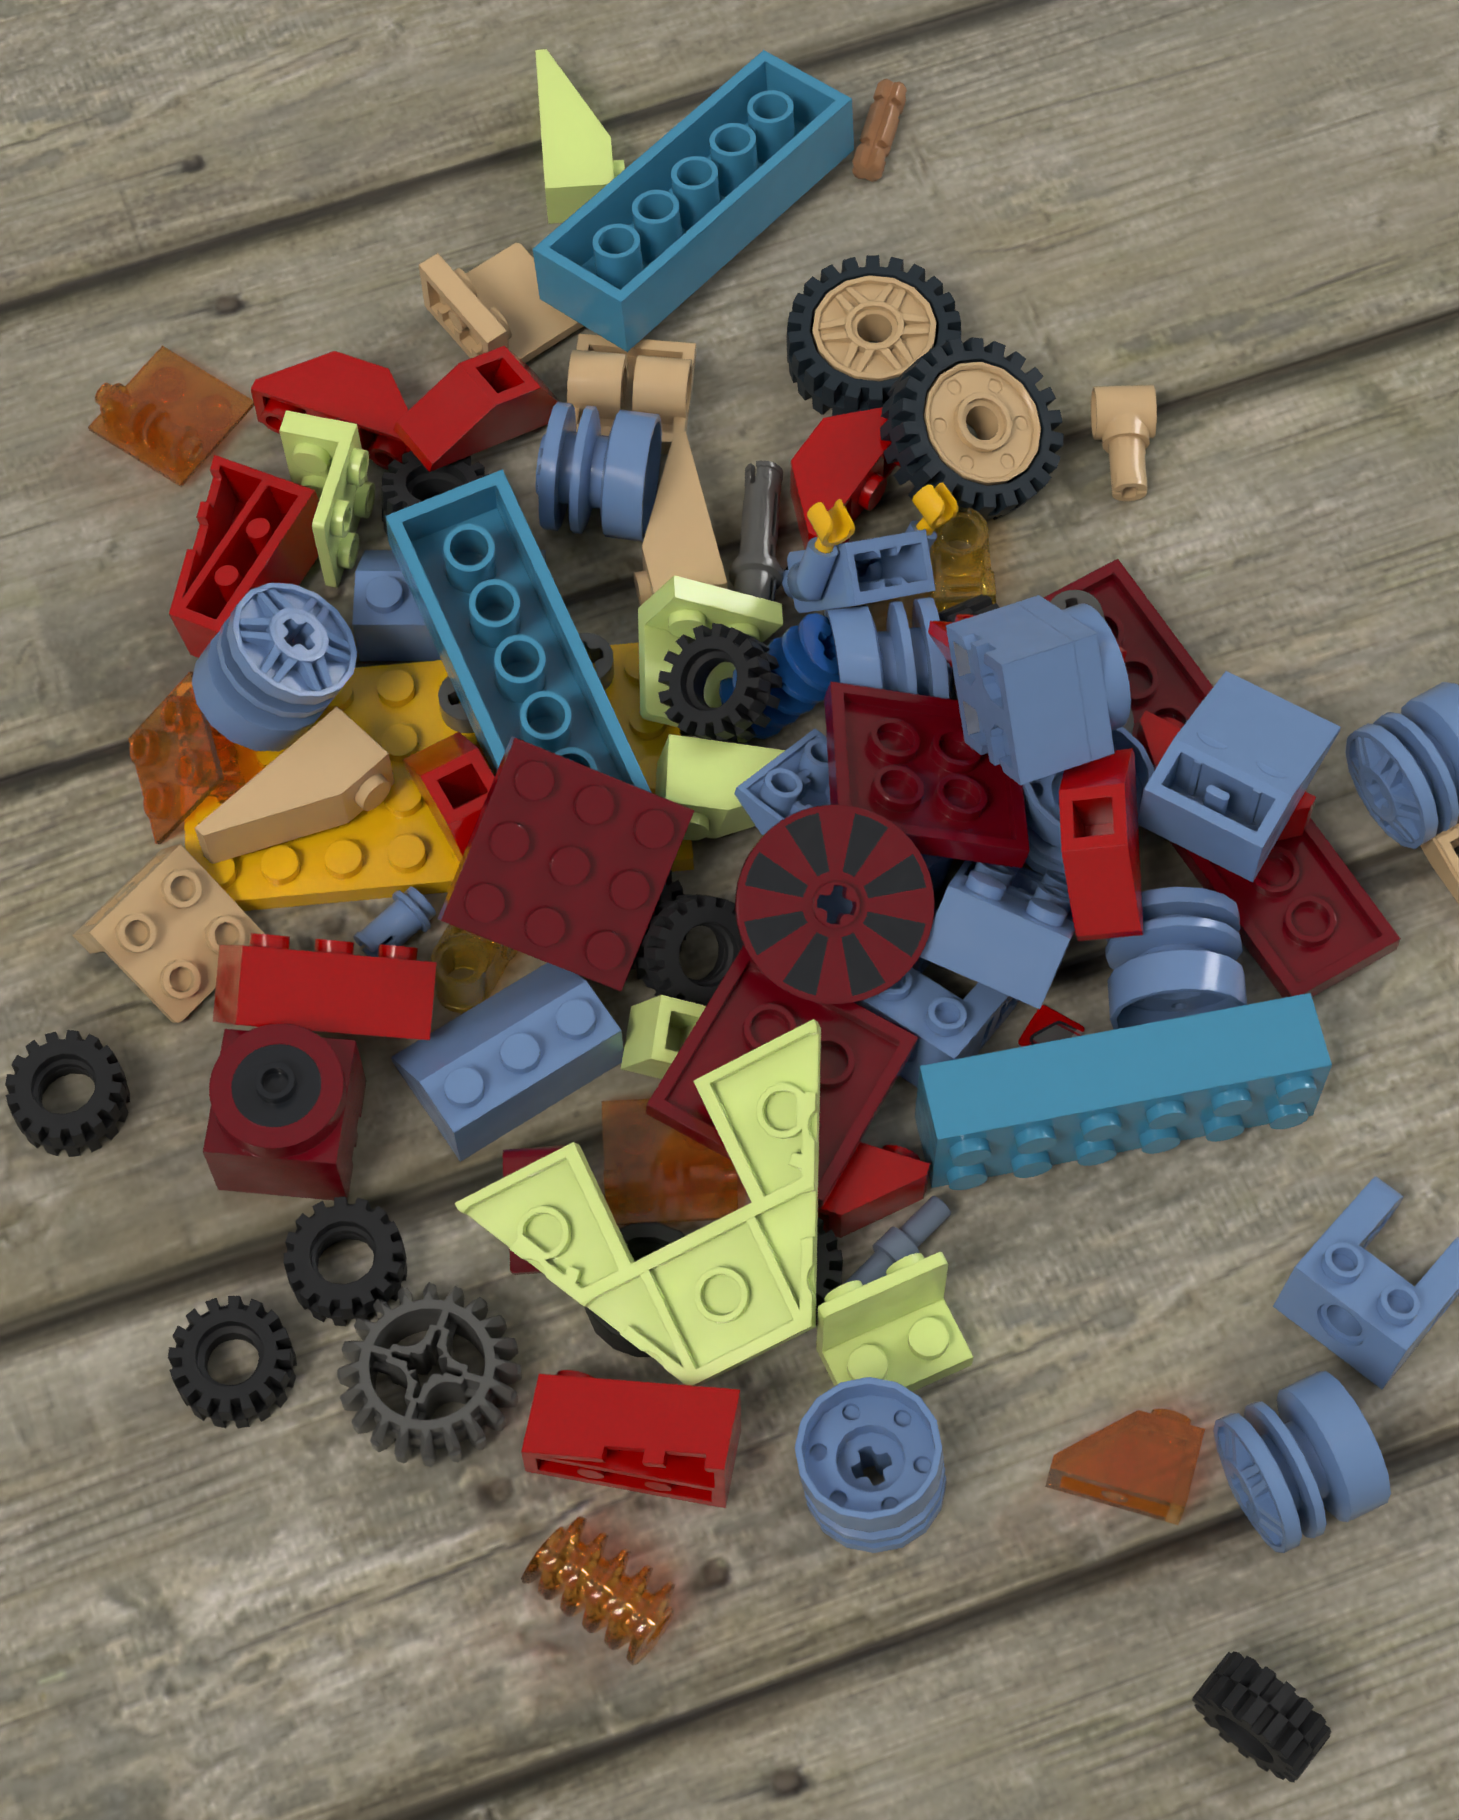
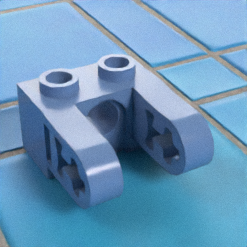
(941, 1021)
(1359, 1302)

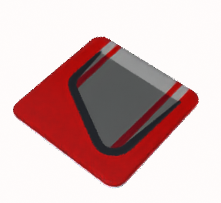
(1049, 1026)

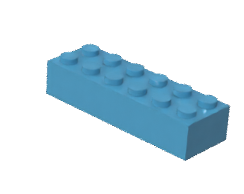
(694, 200)
(506, 629)
(1121, 1091)

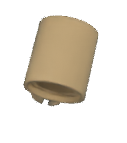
(1125, 423)

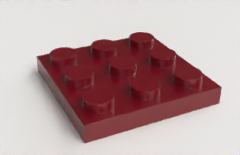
(912, 766)
(565, 864)
(857, 1062)

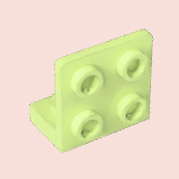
(330, 460)
(676, 611)
(893, 1327)

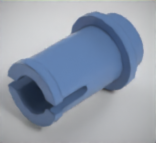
(397, 922)

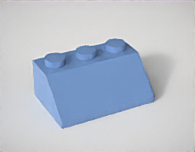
(386, 615)
(511, 1057)

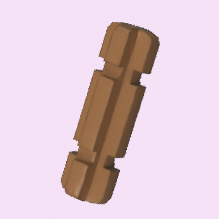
(879, 130)

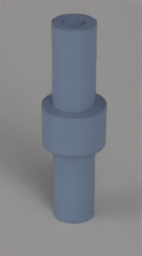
(903, 1241)

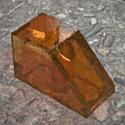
(1133, 1464)

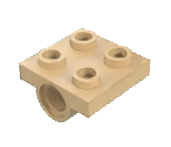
(646, 379)

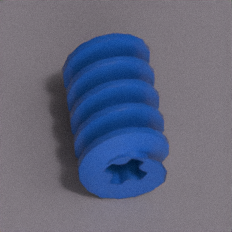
(806, 668)

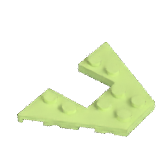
(723, 1287)

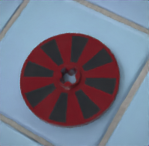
(806, 859)

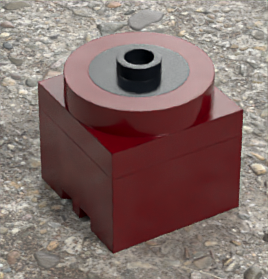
(284, 1112)

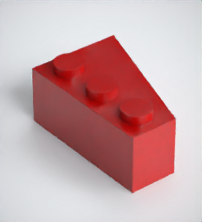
(248, 536)
(325, 988)
(635, 1435)

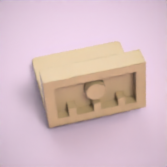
(494, 305)
(169, 931)

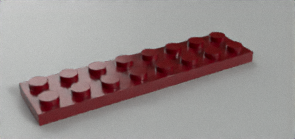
(1305, 908)

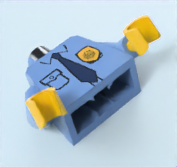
(869, 569)

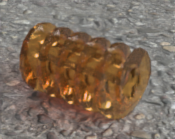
(601, 1589)

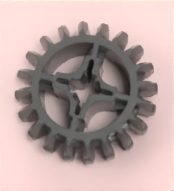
(456, 1384)

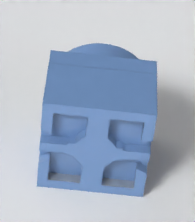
(1039, 686)

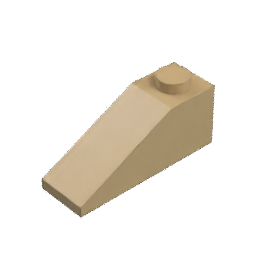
(679, 529)
(305, 790)

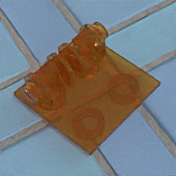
(169, 415)
(181, 761)
(661, 1172)

